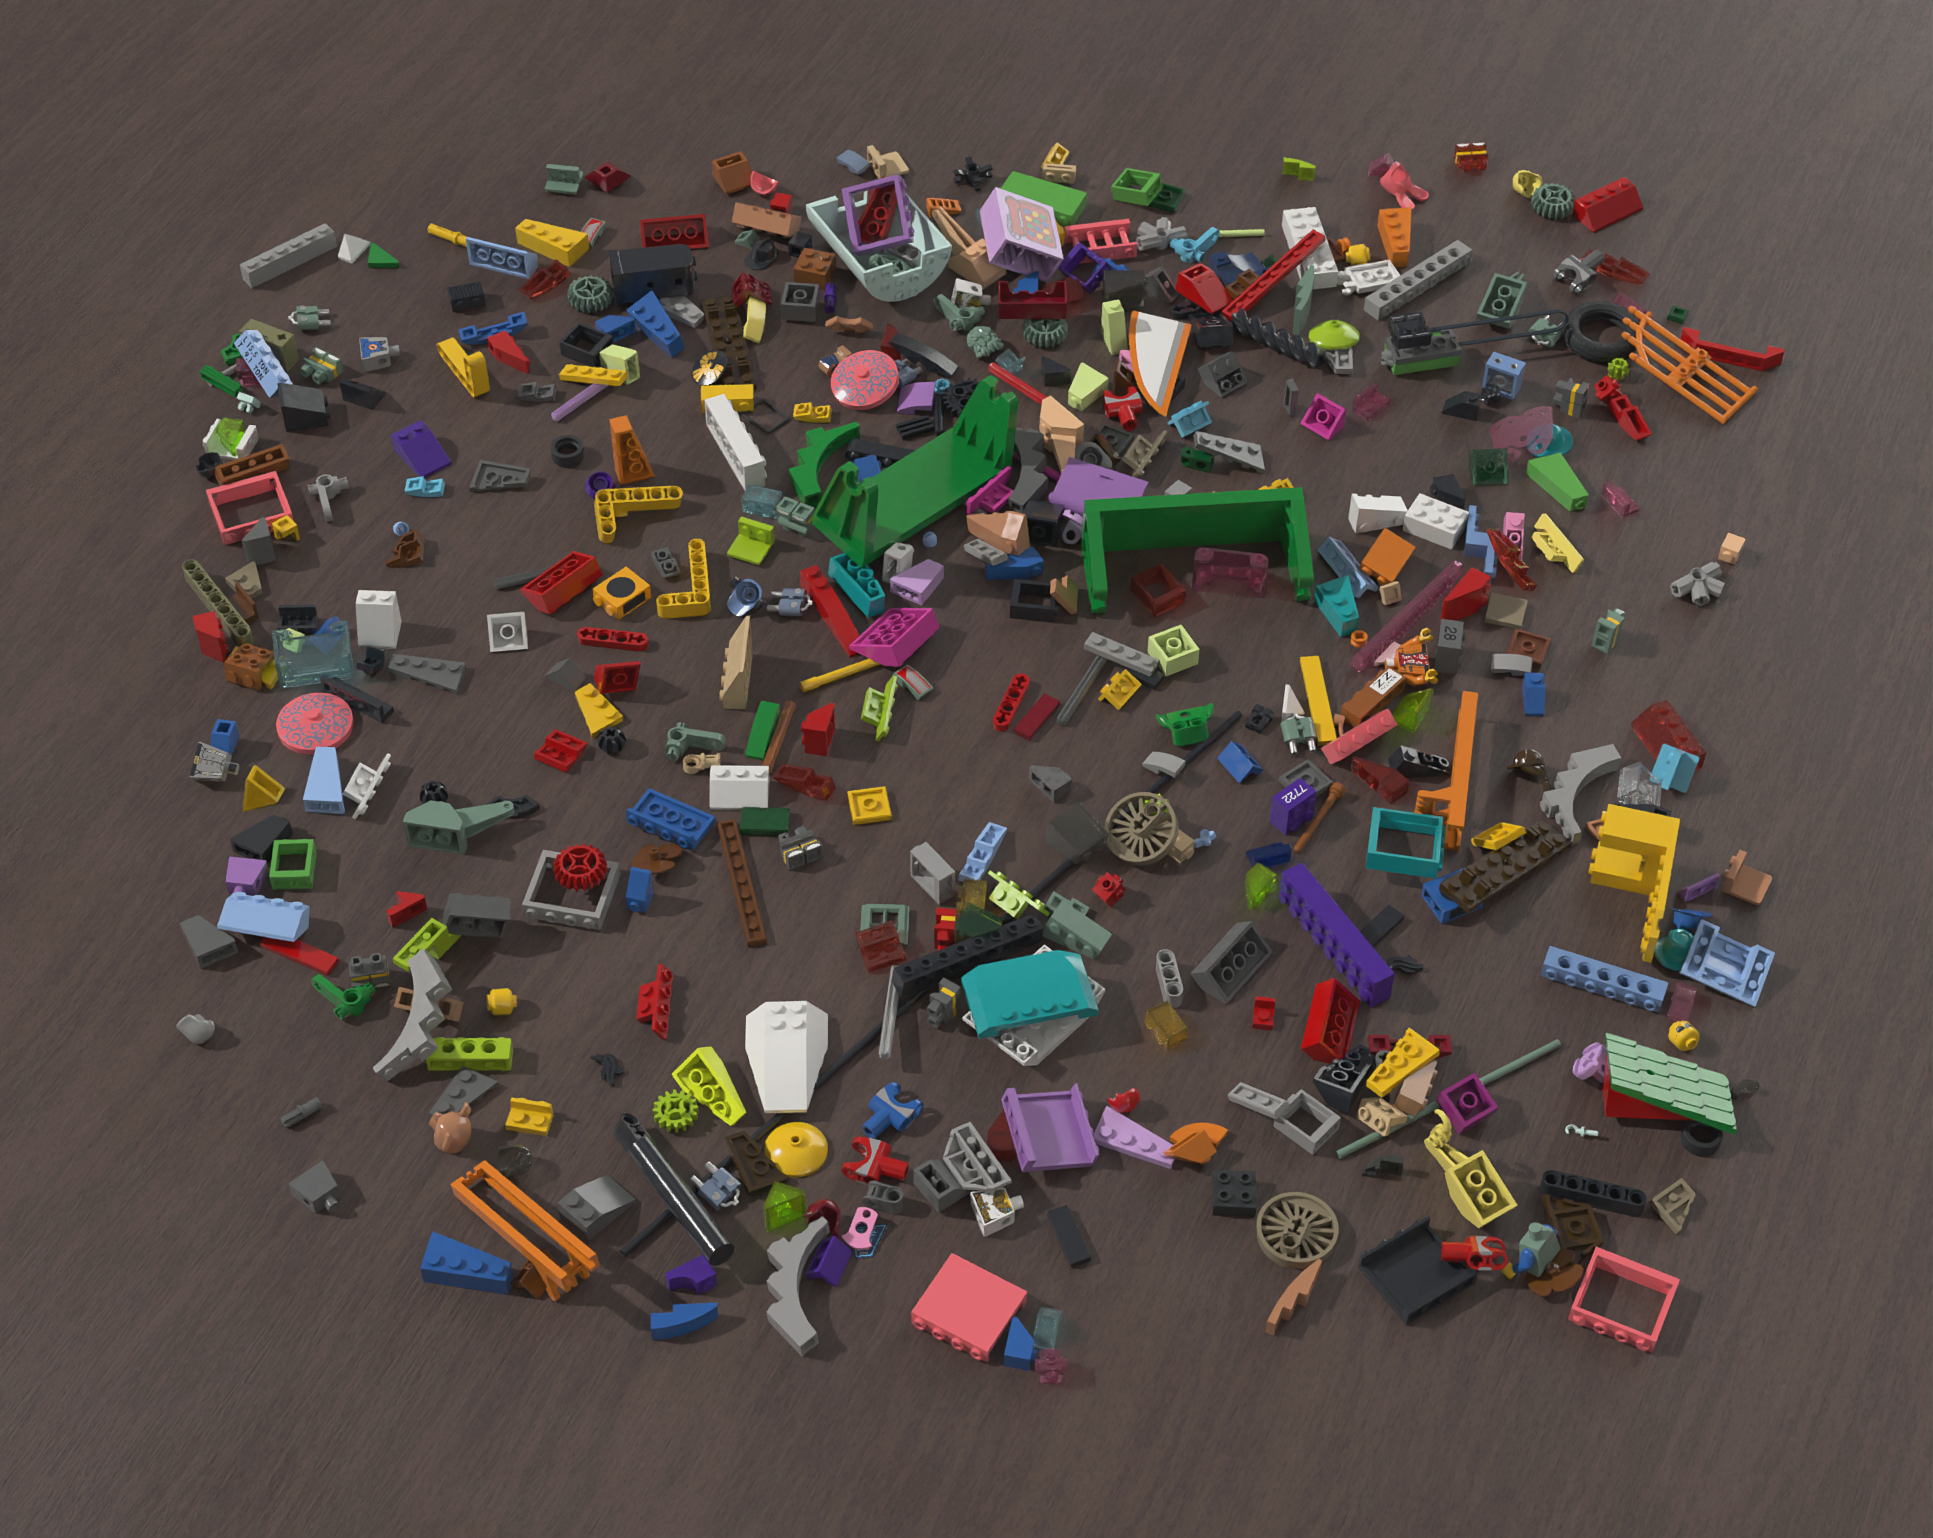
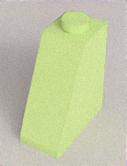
(1113, 326)
(622, 359)
(1086, 387)

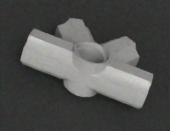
(1158, 236)
(1699, 584)

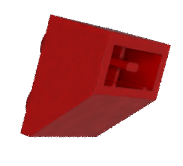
(210, 636)

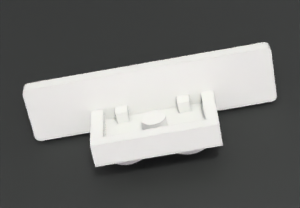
(362, 784)

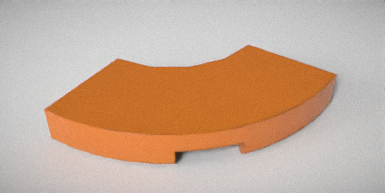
(1215, 1132)

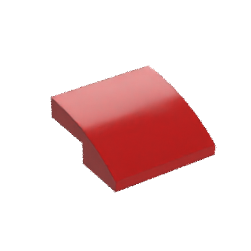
(560, 750)

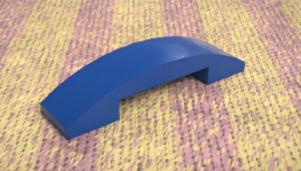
(470, 335)

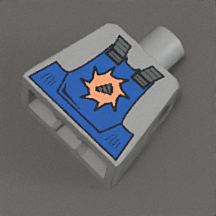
(376, 352)

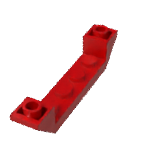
(1733, 355)

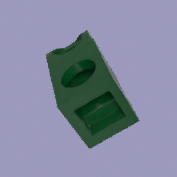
(1197, 459)

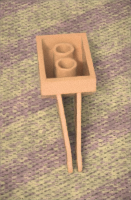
(969, 256)
(1060, 430)

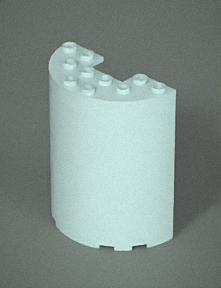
(880, 281)

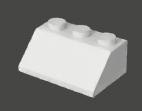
(739, 787)

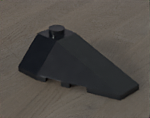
(1344, 1078)

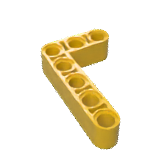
(469, 369)
(630, 503)
(689, 603)

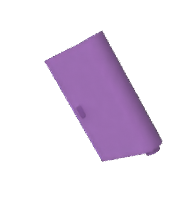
(1088, 481)

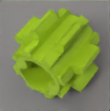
(1618, 369)

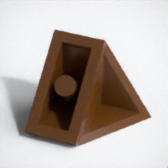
(1123, 379)

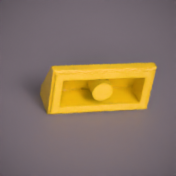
(1056, 155)

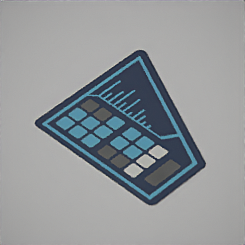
(875, 1239)

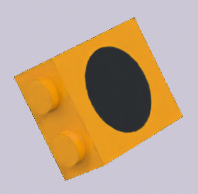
(621, 593)

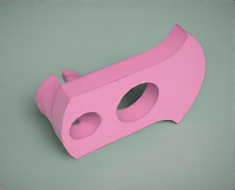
(855, 1239)

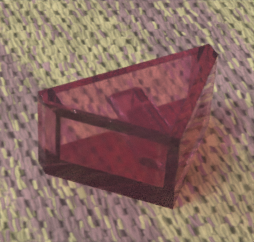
(1381, 165)

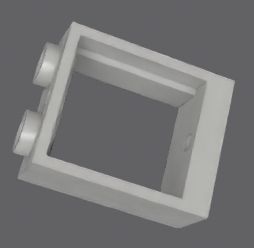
(932, 873)
(1314, 1142)

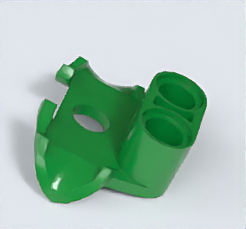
(1188, 729)

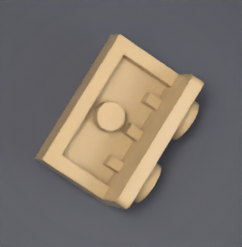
(1059, 173)

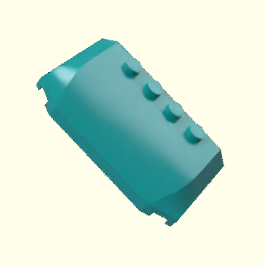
(1028, 991)

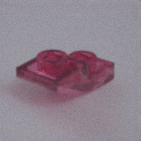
(1682, 1002)

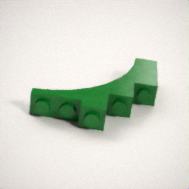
(810, 459)

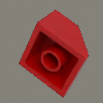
(617, 677)
(819, 730)

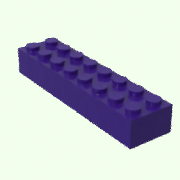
(1336, 935)

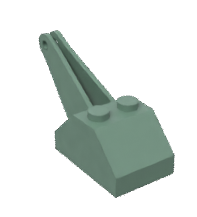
(1503, 298)
(445, 830)

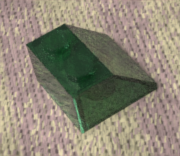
(1488, 466)
(976, 921)

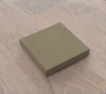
(1506, 611)

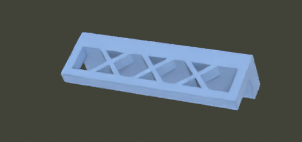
(1345, 564)

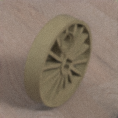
(1137, 837)
(1308, 1232)

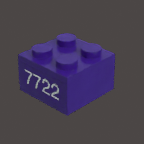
(1292, 806)

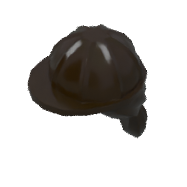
(1532, 763)

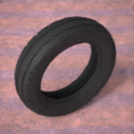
(1593, 350)

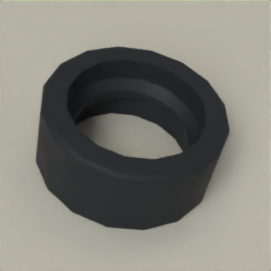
(567, 441)
(1698, 1148)

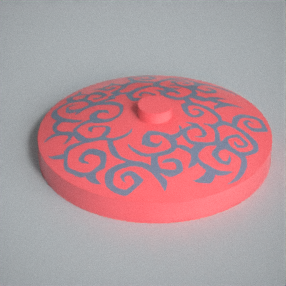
(864, 380)
(314, 722)

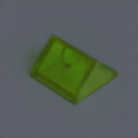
(1413, 709)
(783, 1206)

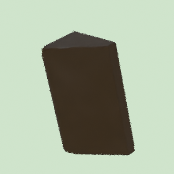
(1102, 442)

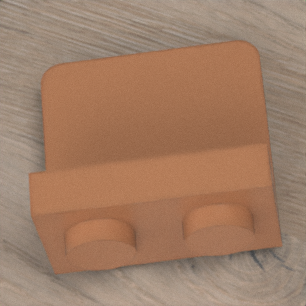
(1745, 881)

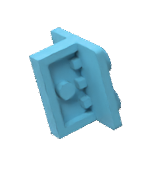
(1191, 418)
(1675, 768)

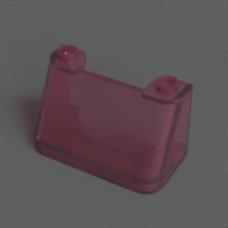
(1230, 566)

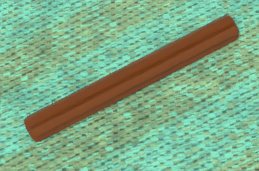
(779, 735)

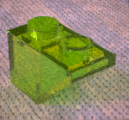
(1258, 884)

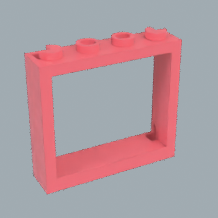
(244, 489)
(1634, 1272)

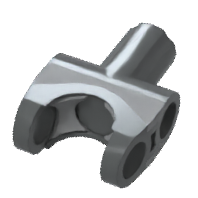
(1580, 270)

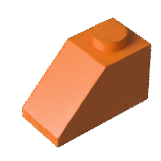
(1193, 1148)

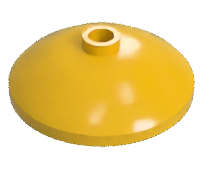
(796, 1158)

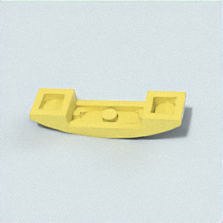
(755, 319)

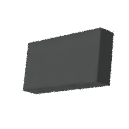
(1291, 397)

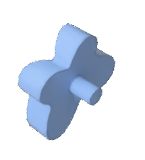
(1205, 839)

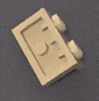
(1380, 1115)

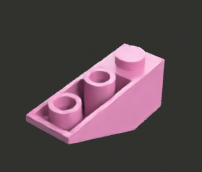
(1514, 529)

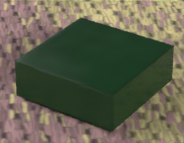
(1677, 314)

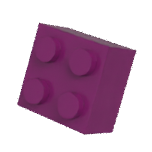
(1466, 1103)

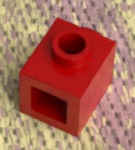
(781, 203)

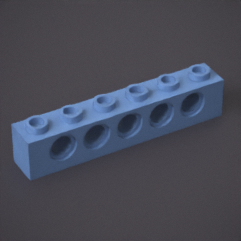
(1604, 979)

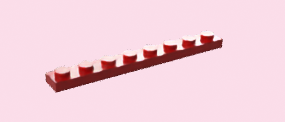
(1275, 273)

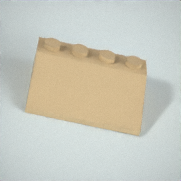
(737, 668)

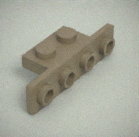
(1140, 452)

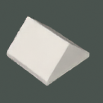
(507, 631)

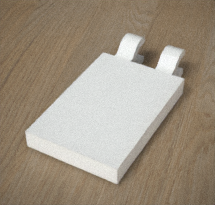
(1367, 277)

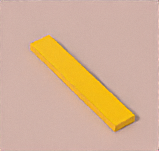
(1318, 699)

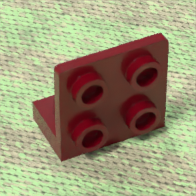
(748, 285)

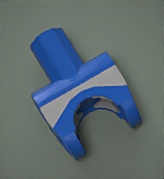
(890, 1111)

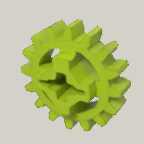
(675, 1111)

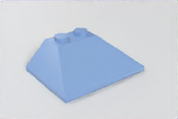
(1727, 964)

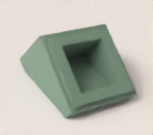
(747, 239)

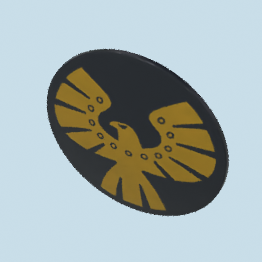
(709, 367)

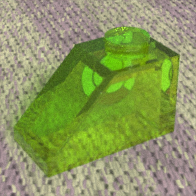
(230, 433)

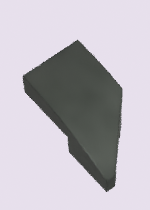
(1385, 1163)

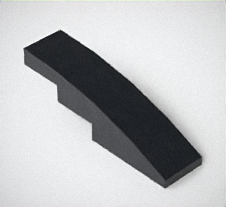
(927, 356)

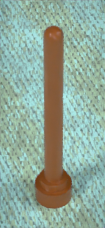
(1335, 792)

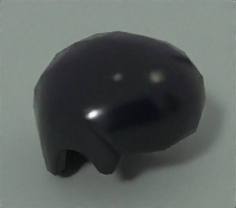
(207, 464)

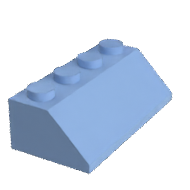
(501, 258)
(264, 916)

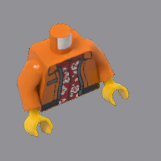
(1412, 660)

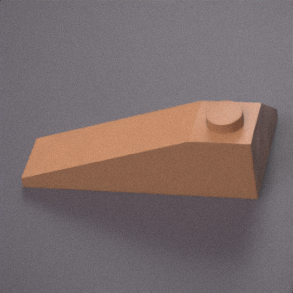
(1001, 530)

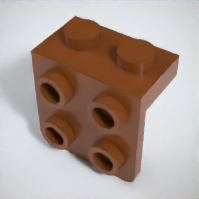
(246, 665)

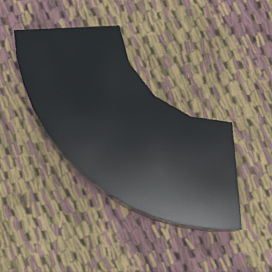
(522, 806)

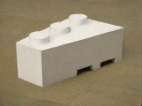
(1376, 513)

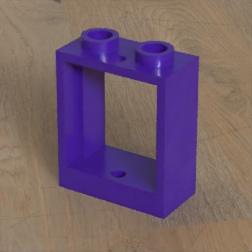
(1075, 257)

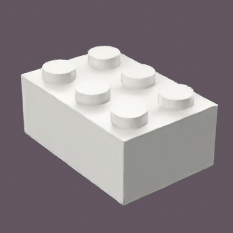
(1435, 521)

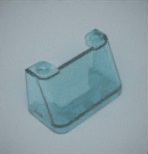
(310, 657)

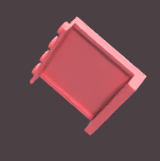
(968, 1307)

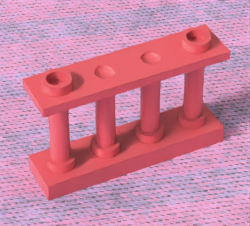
(1103, 230)

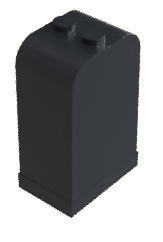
(659, 269)

